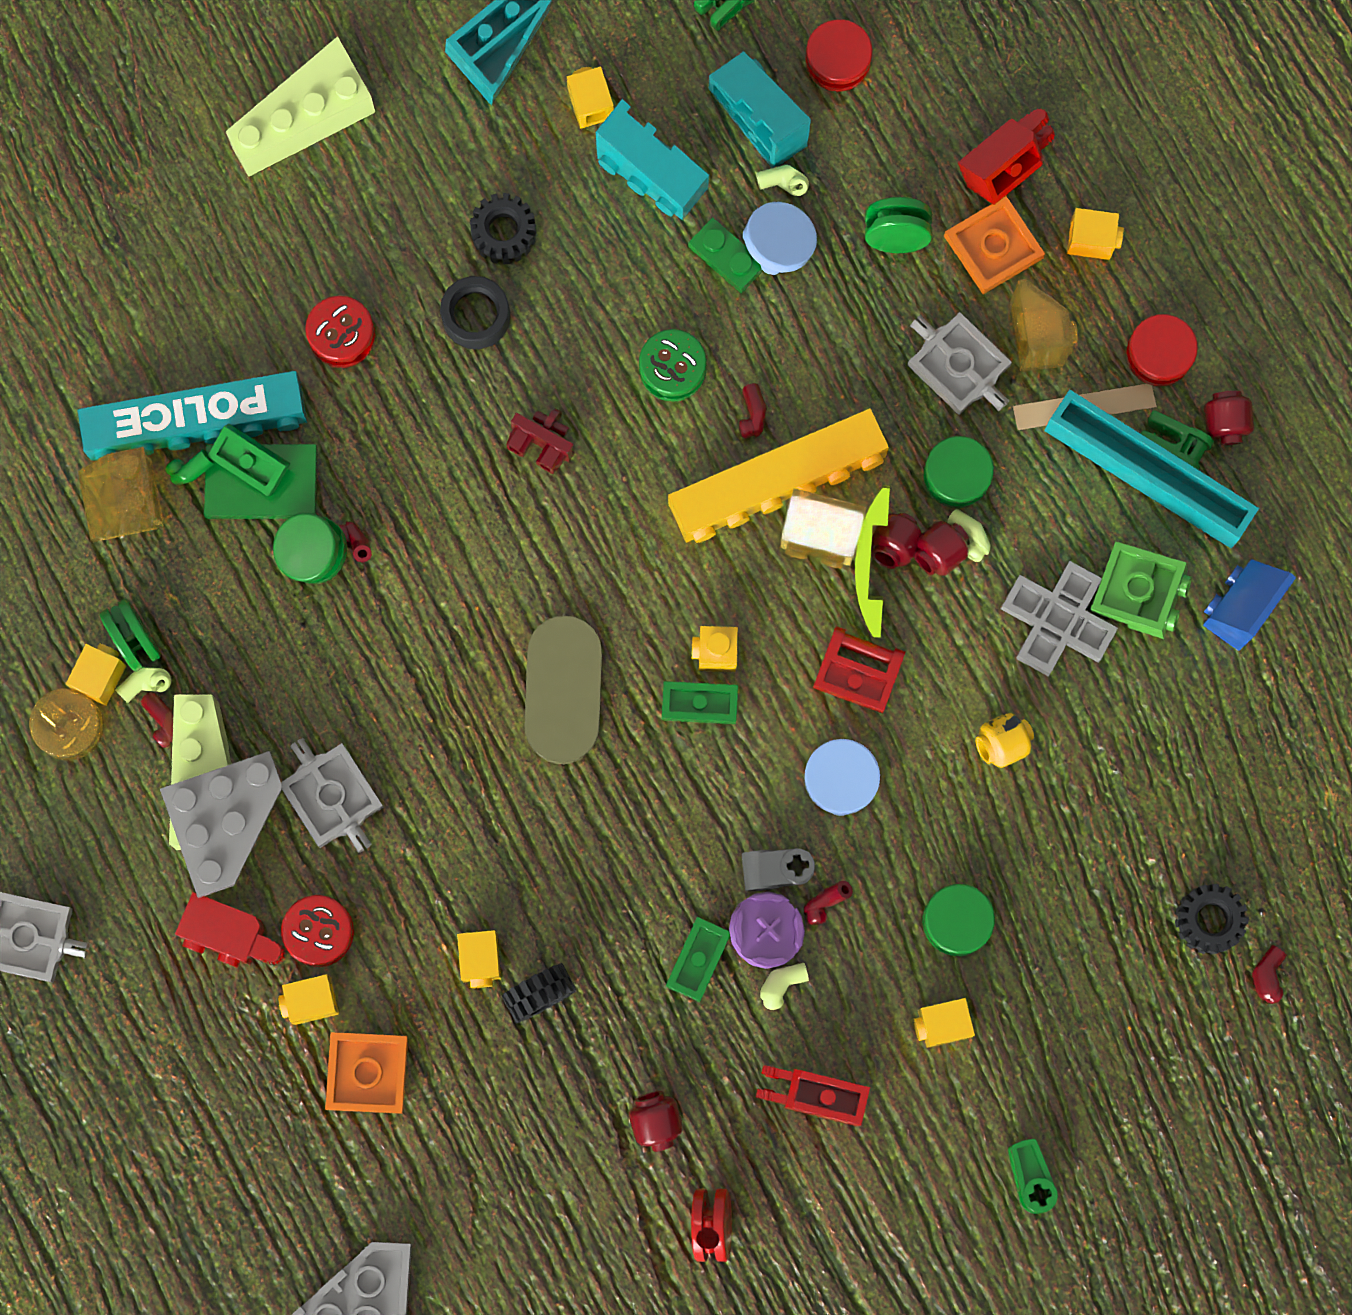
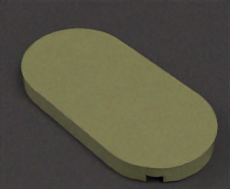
(563, 689)

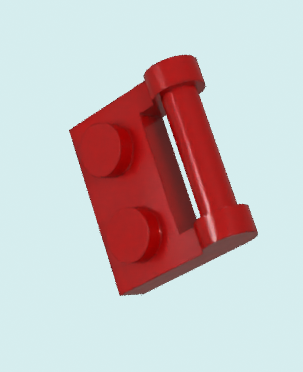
(854, 680)

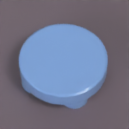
(780, 237)
(842, 776)

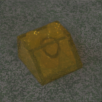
(1040, 328)
(120, 495)
(821, 528)

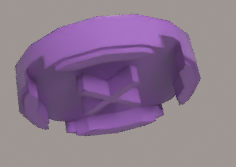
(766, 930)

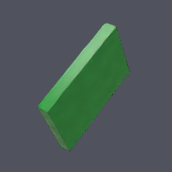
(234, 498)

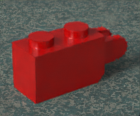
(1007, 156)
(227, 931)
(818, 1095)

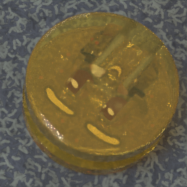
(66, 724)

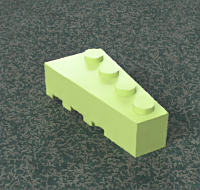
(302, 110)
(197, 741)

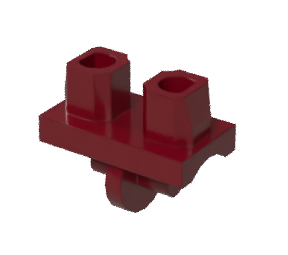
(554, 447)

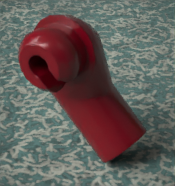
(757, 412)
(360, 544)
(162, 715)
(825, 899)
(1265, 975)

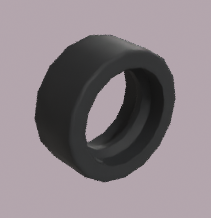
(467, 286)

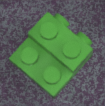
(1142, 590)

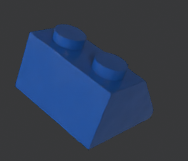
(1247, 603)

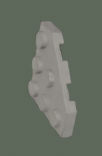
(221, 818)
(369, 1285)

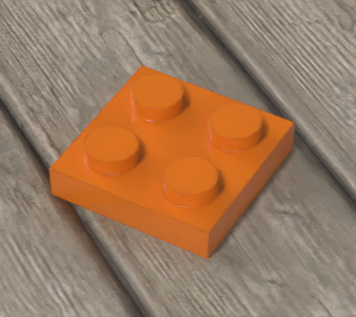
(994, 245)
(366, 1073)

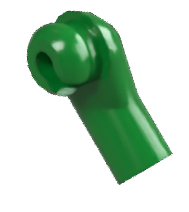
(191, 470)

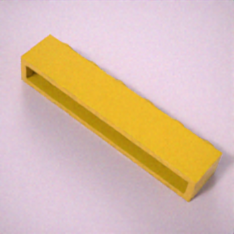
(771, 477)

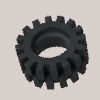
(497, 208)
(1233, 912)
(539, 993)

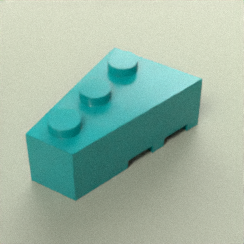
(495, 41)
(760, 109)
(649, 163)

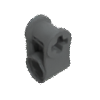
(769, 871)

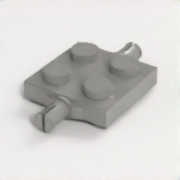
(959, 363)
(331, 795)
(35, 937)

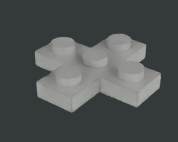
(1059, 618)

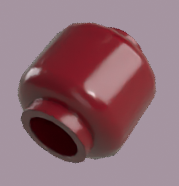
(1229, 417)
(897, 542)
(941, 548)
(655, 1120)

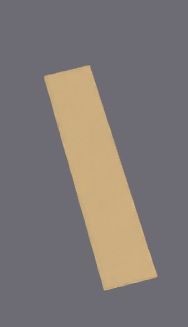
(1111, 401)

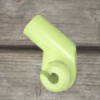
(785, 177)
(978, 539)
(144, 679)
(778, 982)

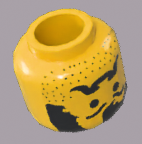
(1004, 740)

